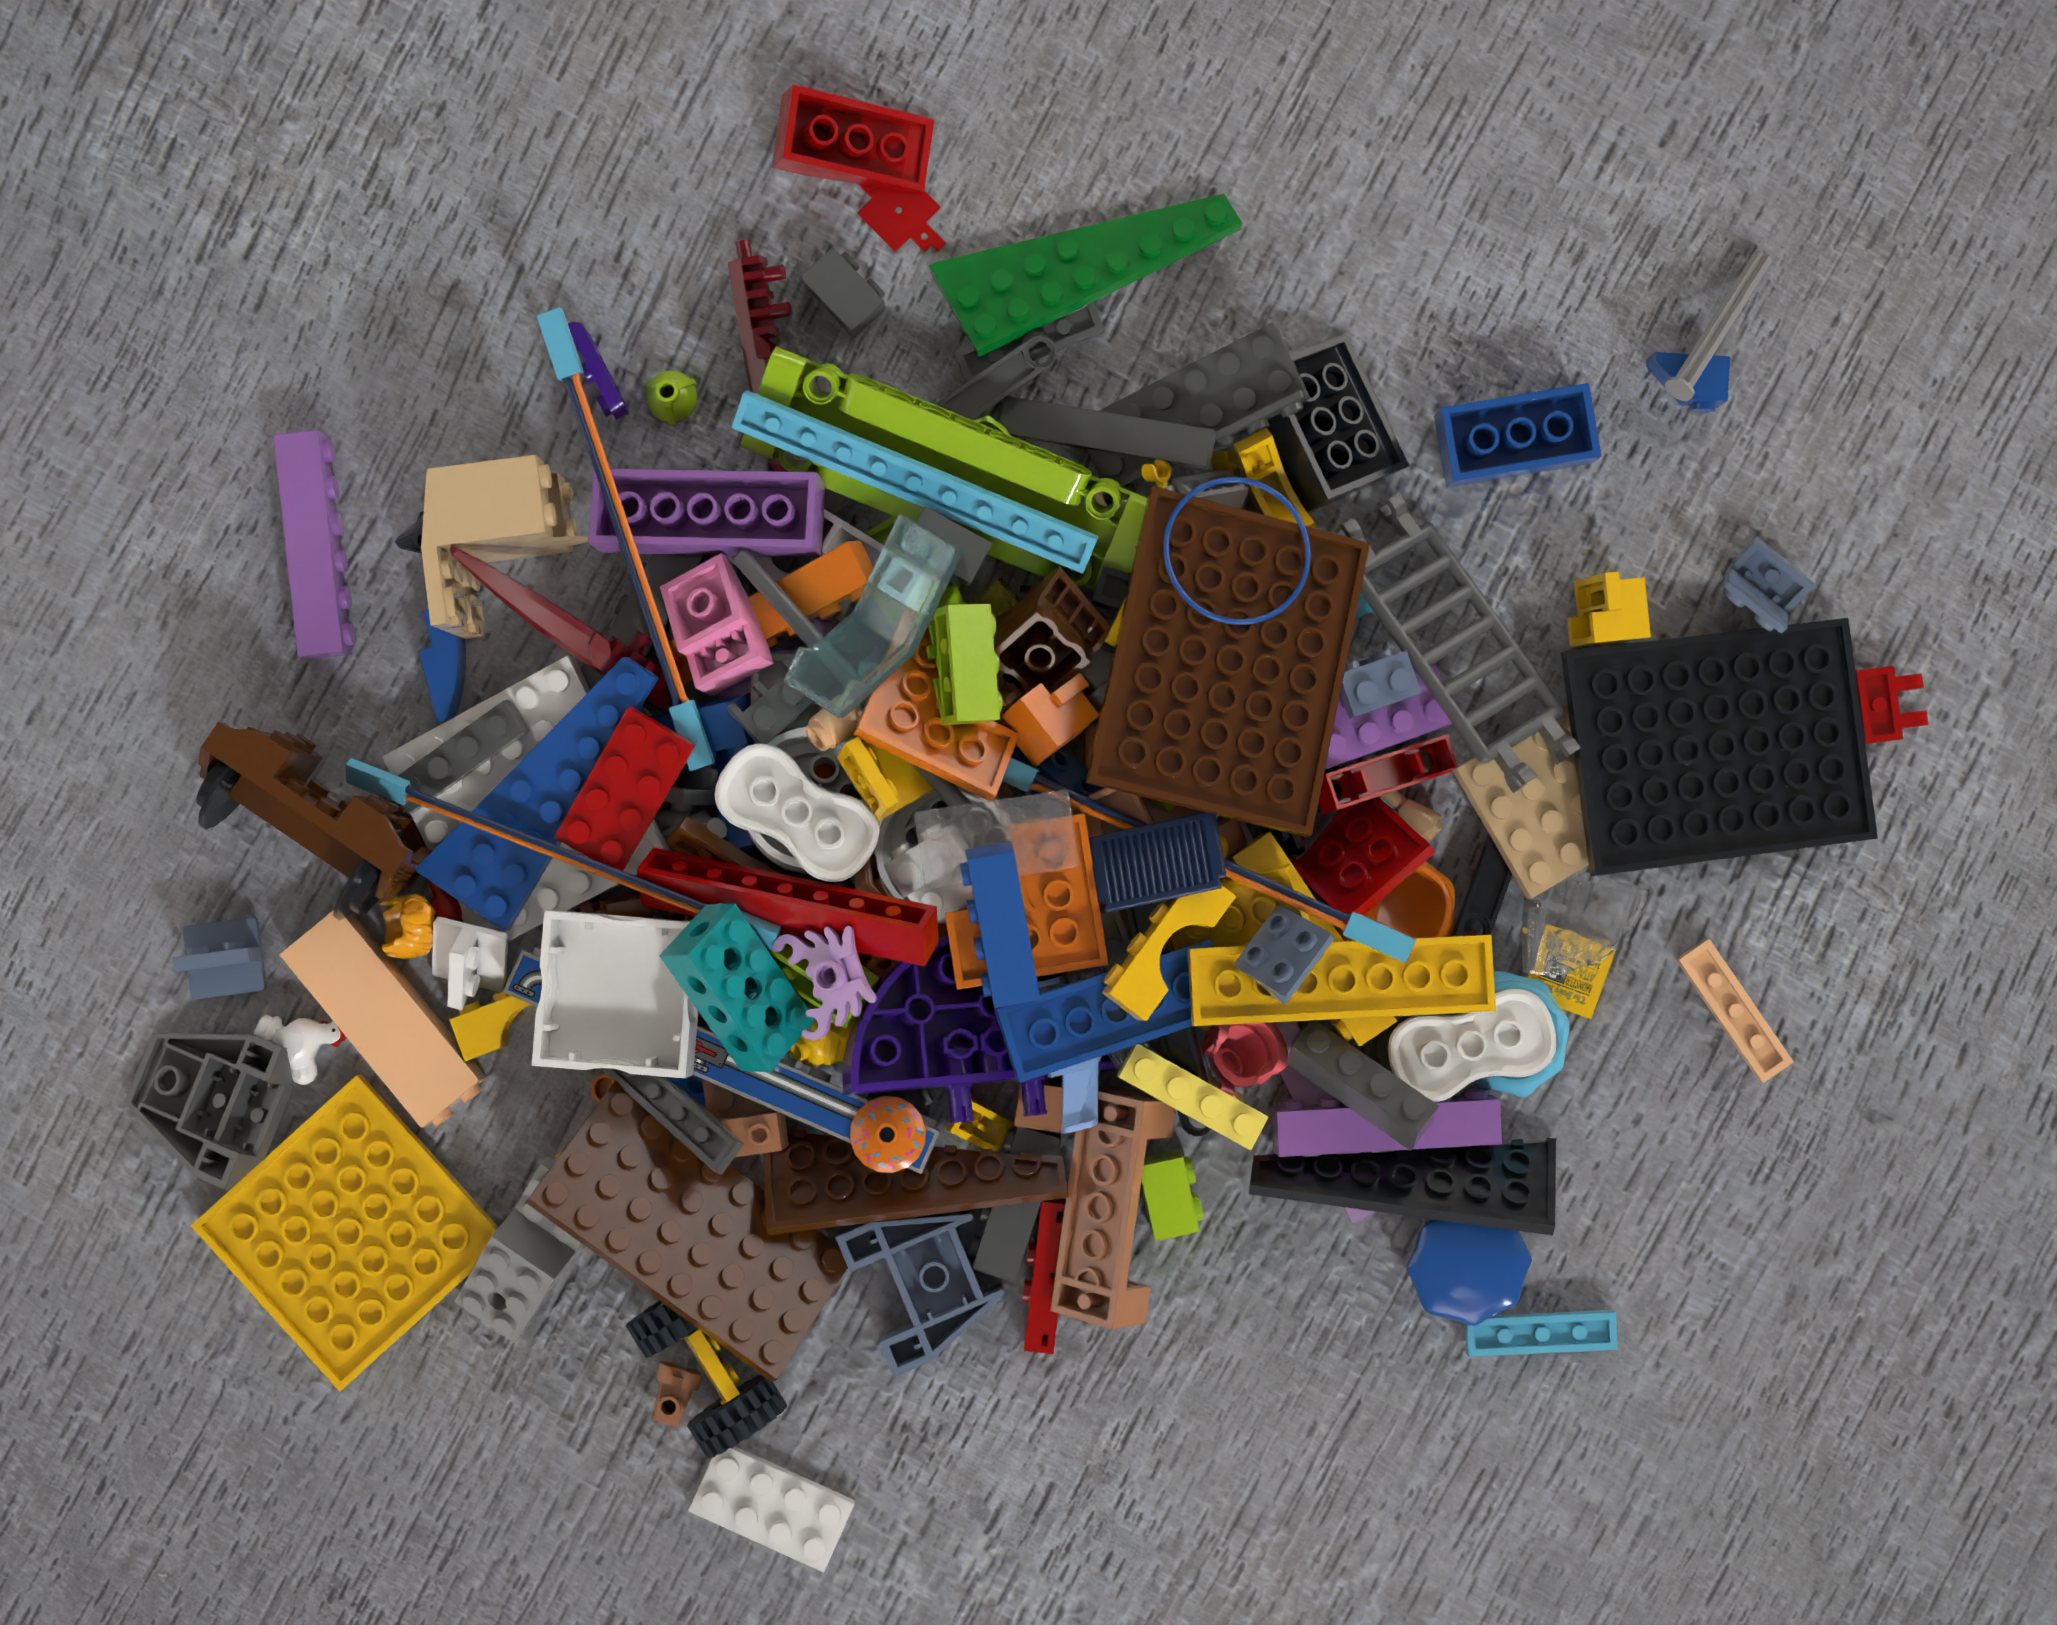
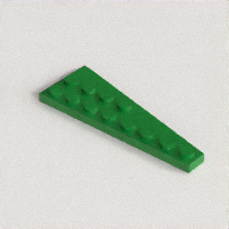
(1039, 280)

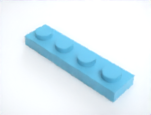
(1543, 1333)

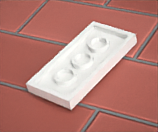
(772, 1506)

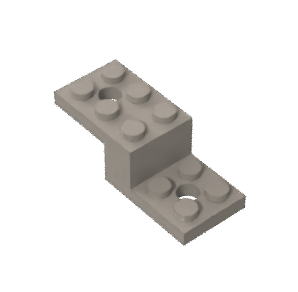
(519, 1264)

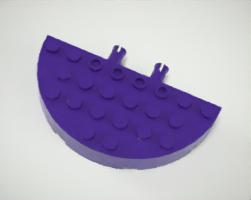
(934, 1037)

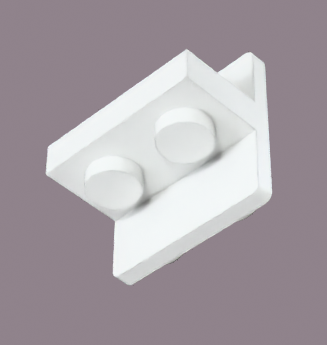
(468, 959)

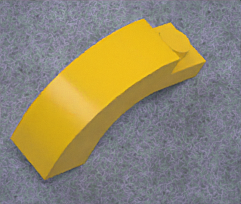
(1261, 462)

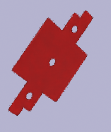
(898, 228)

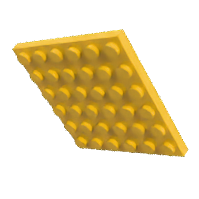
(348, 1232)

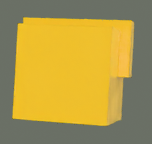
(1609, 611)

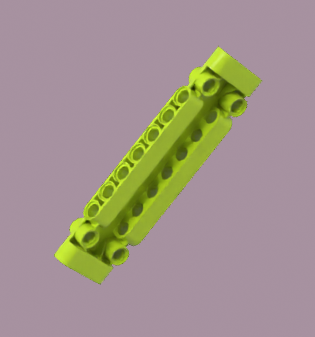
(960, 449)

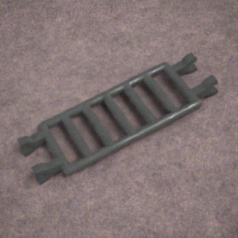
(1515, 772)

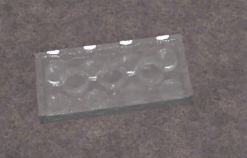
(1035, 824)

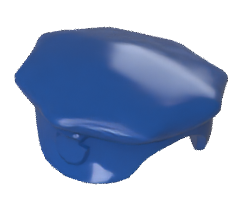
(1468, 1270)

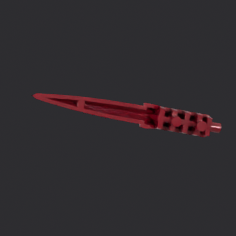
(756, 314)
(565, 629)

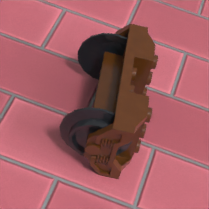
(268, 774)

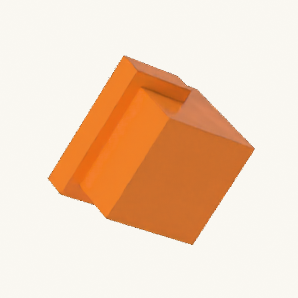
(1049, 720)

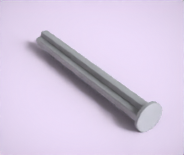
(1682, 384)

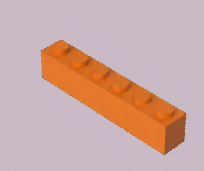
(813, 588)

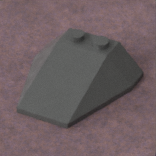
(213, 1100)

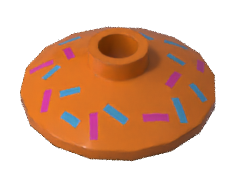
(908, 1130)

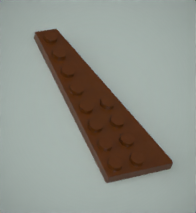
(825, 1185)

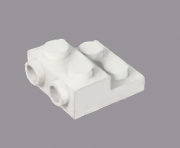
(908, 877)

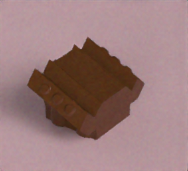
(1048, 634)

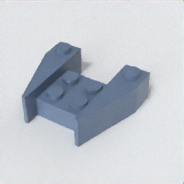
(931, 1279)

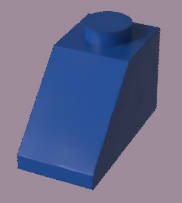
(1710, 388)

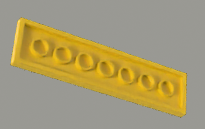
(1348, 983)

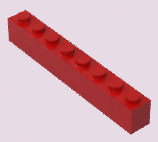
(880, 923)

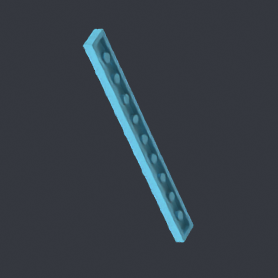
(914, 481)

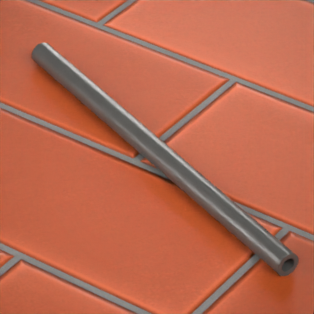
(810, 636)

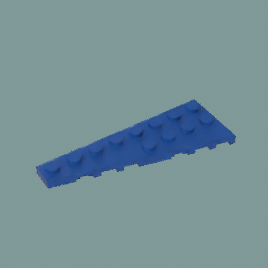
(535, 797)

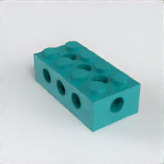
(737, 987)

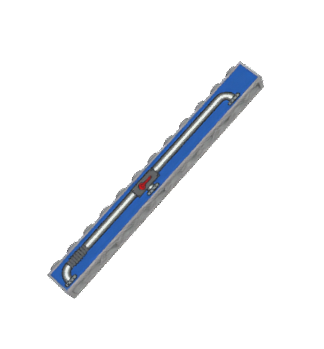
(785, 1089)

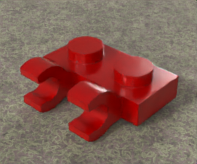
(1881, 706)

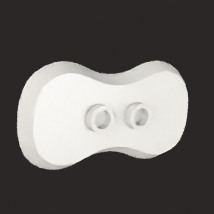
(821, 828)
(1450, 1051)

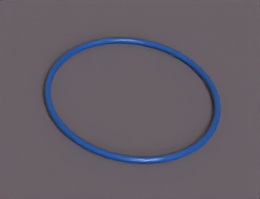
(1184, 500)

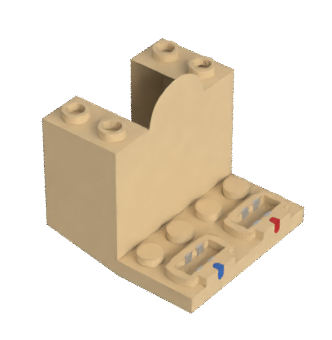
(495, 515)

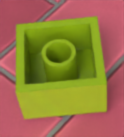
(1168, 1195)

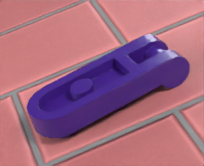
(597, 371)

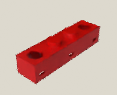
(1386, 774)
(1039, 1290)

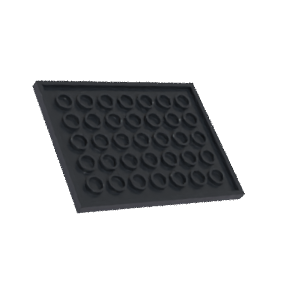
(1718, 746)

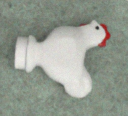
(302, 1042)

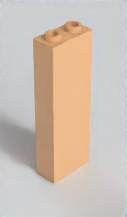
(384, 1018)

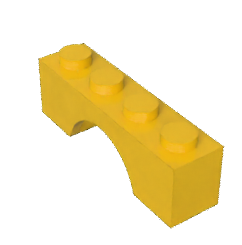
(1138, 981)
(486, 1027)

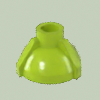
(676, 407)

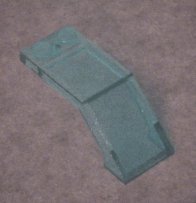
(884, 624)

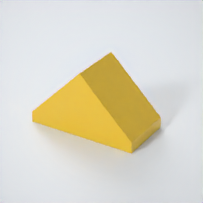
(986, 1130)

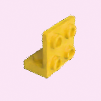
(881, 777)

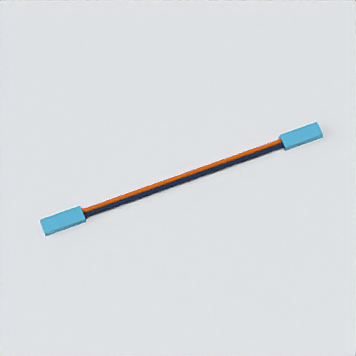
(568, 365)
(399, 791)
(1358, 928)

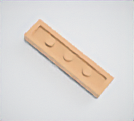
(1734, 1010)

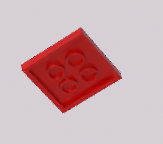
(1362, 857)

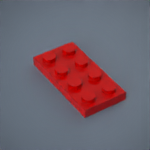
(625, 790)

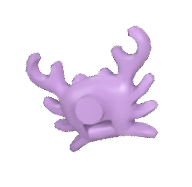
(834, 973)

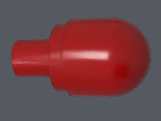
(445, 904)

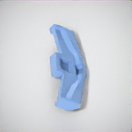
(1078, 1083)

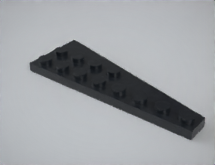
(1468, 1185)

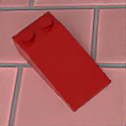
(851, 141)

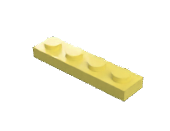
(1192, 1096)

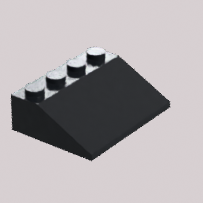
(1341, 432)

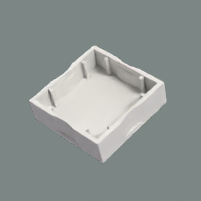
(612, 997)

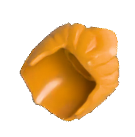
(408, 926)

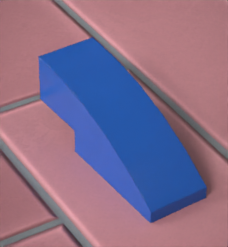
(444, 670)

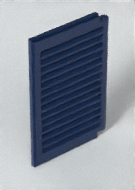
(1157, 861)

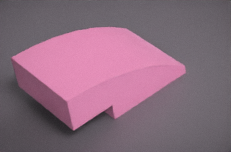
(715, 626)

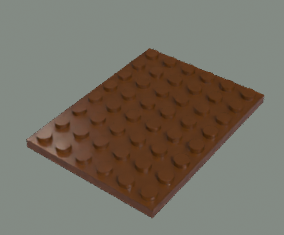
(1221, 709)

